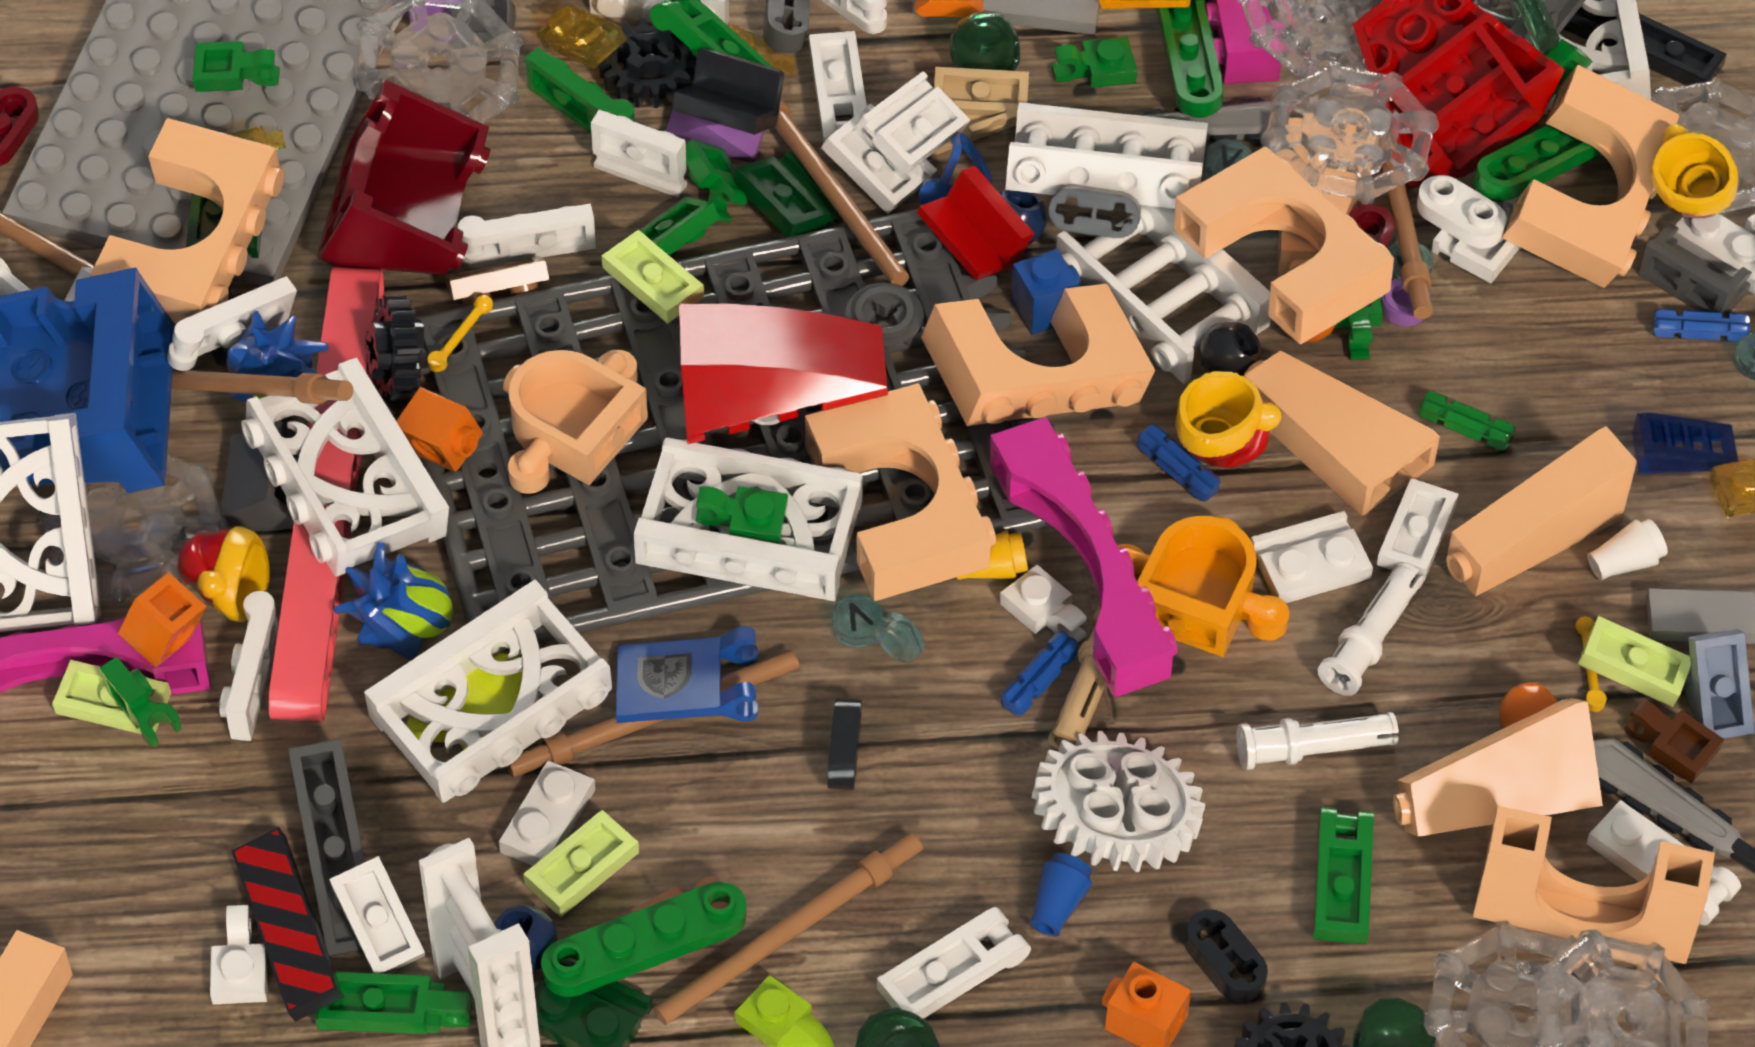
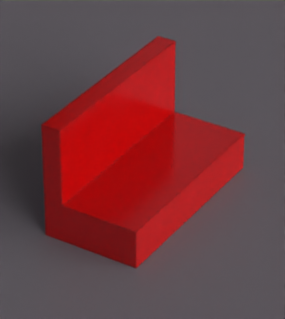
(977, 225)

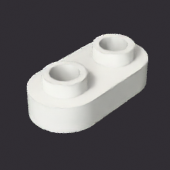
(1456, 211)

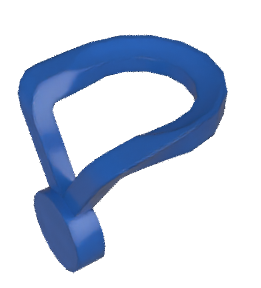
(935, 188)

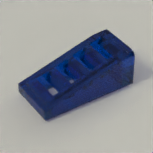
(1669, 458)

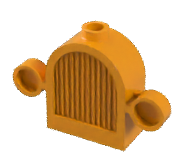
(1205, 583)

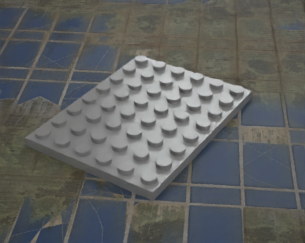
(137, 70)

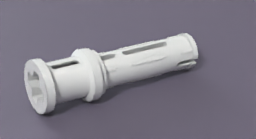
(1362, 643)
(1292, 740)

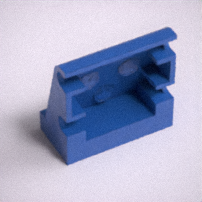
(94, 360)

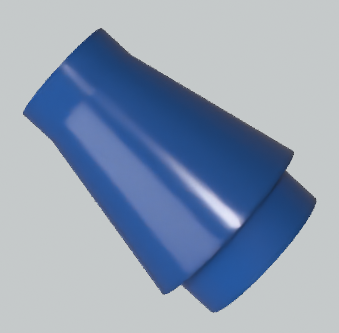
(1060, 890)

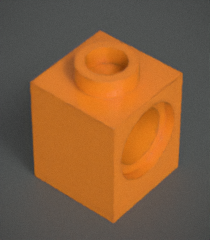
(439, 429)
(162, 619)

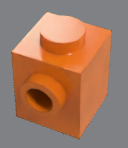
(1145, 1007)

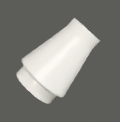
(1631, 549)

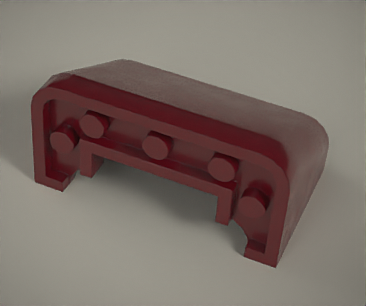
(403, 186)

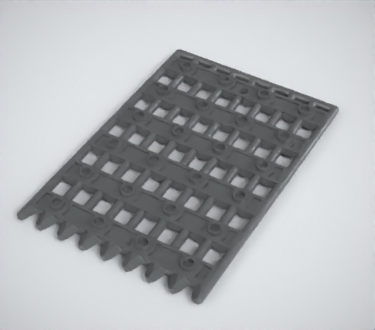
(602, 506)

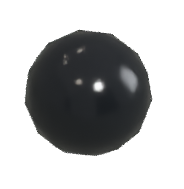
(1229, 348)

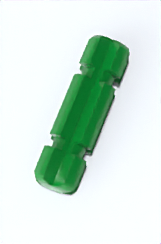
(1467, 420)

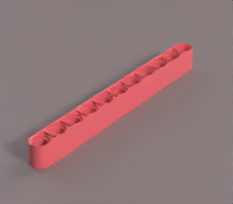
(311, 591)

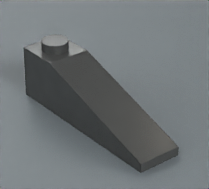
(329, 832)

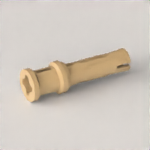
(1082, 697)

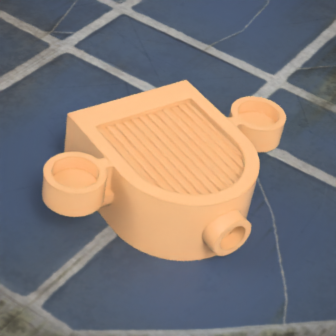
(571, 414)

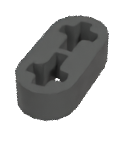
(792, 17)

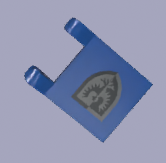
(684, 678)

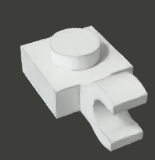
(1042, 602)
(239, 967)

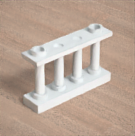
(1105, 150)
(1219, 274)
(489, 959)

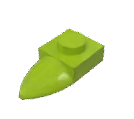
(781, 1018)

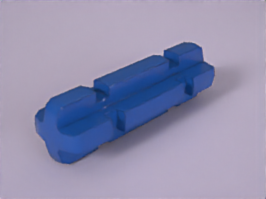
(1700, 324)
(1178, 462)
(1039, 673)

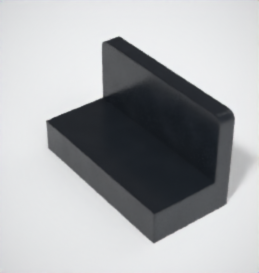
(732, 92)

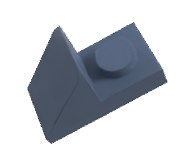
(1720, 683)

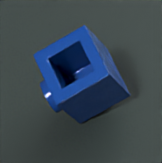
(1039, 286)

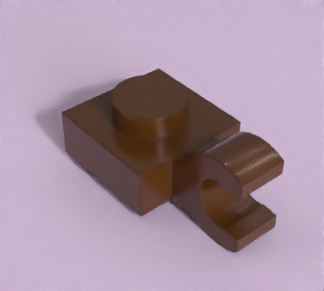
(1677, 743)

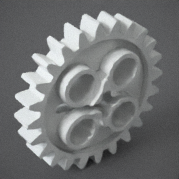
(1118, 801)

